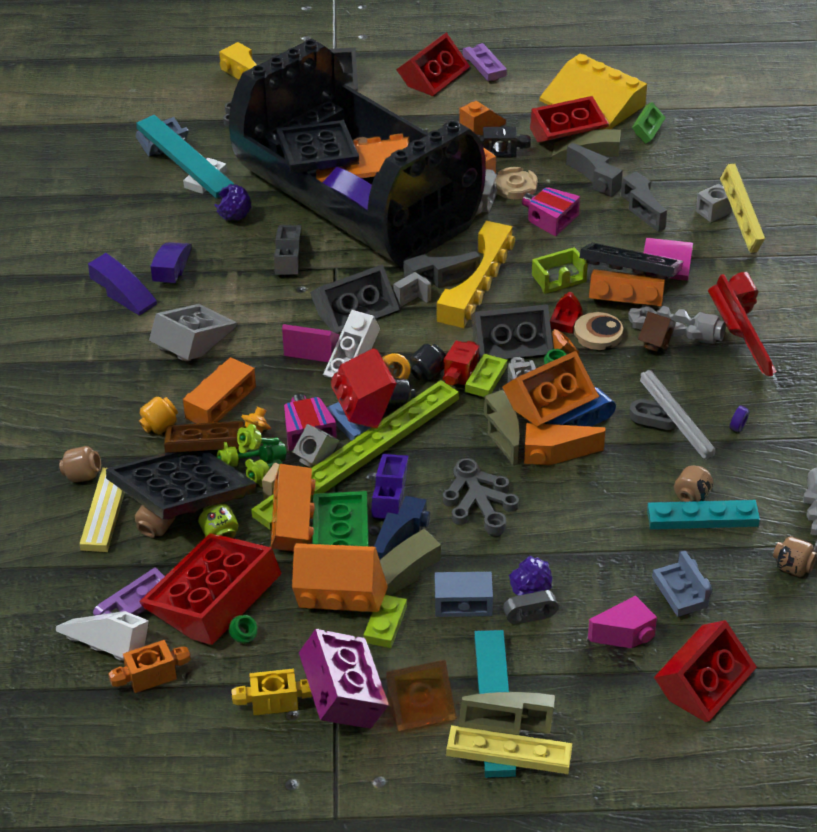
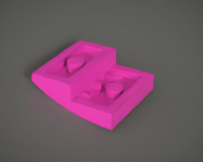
(671, 249)

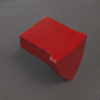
(566, 313)

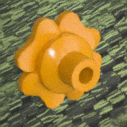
(257, 419)

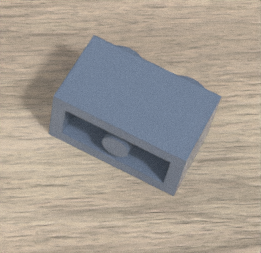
(463, 594)

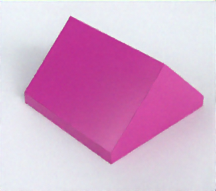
(308, 342)

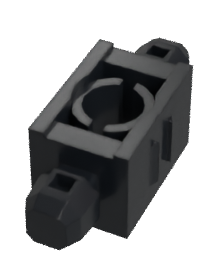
(504, 134)

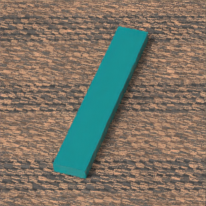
(183, 155)
(492, 678)

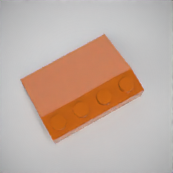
(370, 156)

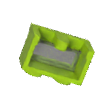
(559, 270)

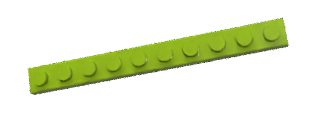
(371, 443)

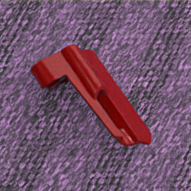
(733, 302)

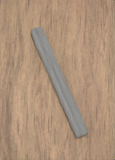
(677, 414)

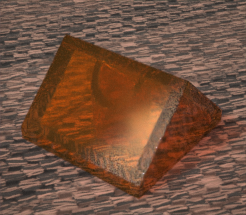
(420, 695)

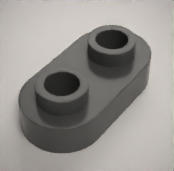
(650, 414)

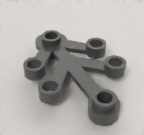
(468, 472)

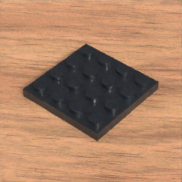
(180, 482)

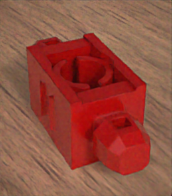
(460, 362)

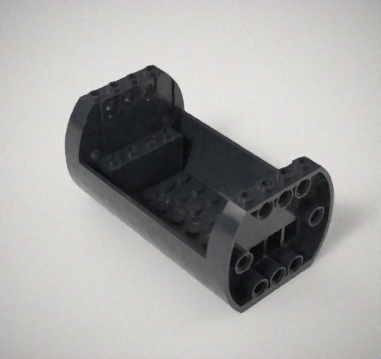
(414, 199)

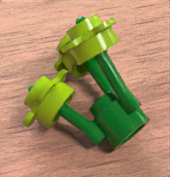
(250, 439)

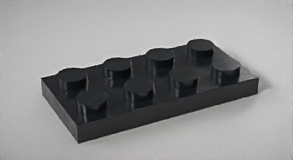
(637, 261)

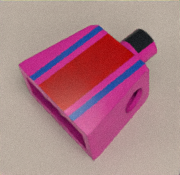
(552, 209)
(303, 412)

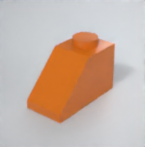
(477, 116)

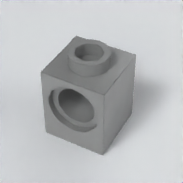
(713, 203)
(310, 437)

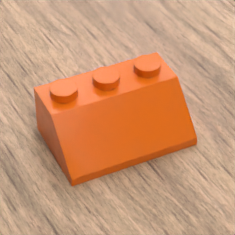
(551, 389)
(338, 577)

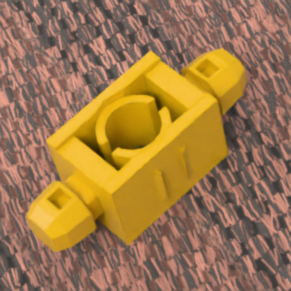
(272, 692)

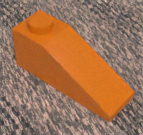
(558, 443)

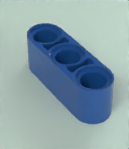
(588, 413)

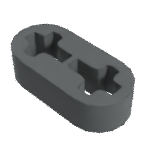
(530, 607)

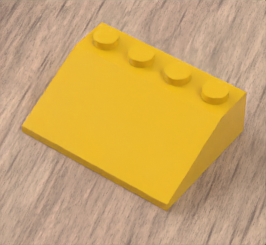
(613, 91)

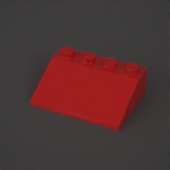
(212, 586)

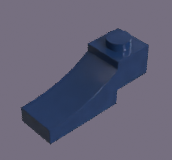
(401, 526)

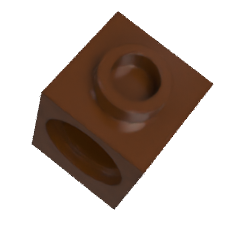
(656, 331)

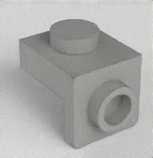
(411, 288)

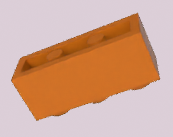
(626, 287)
(219, 392)
(292, 507)

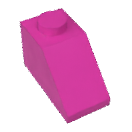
(623, 625)

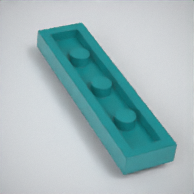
(703, 514)

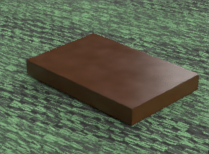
(202, 436)

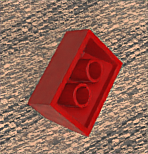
(434, 66)
(566, 119)
(364, 388)
(706, 670)

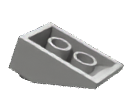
(189, 330)

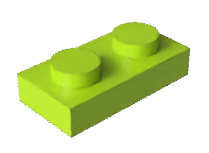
(486, 375)
(385, 624)

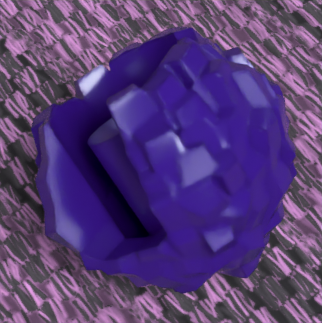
(234, 203)
(531, 576)

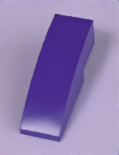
(349, 186)
(170, 262)
(121, 284)
(389, 485)

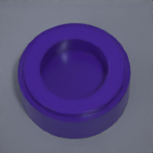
(739, 418)

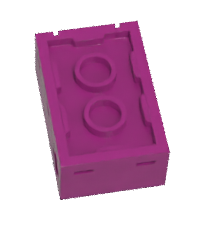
(343, 679)

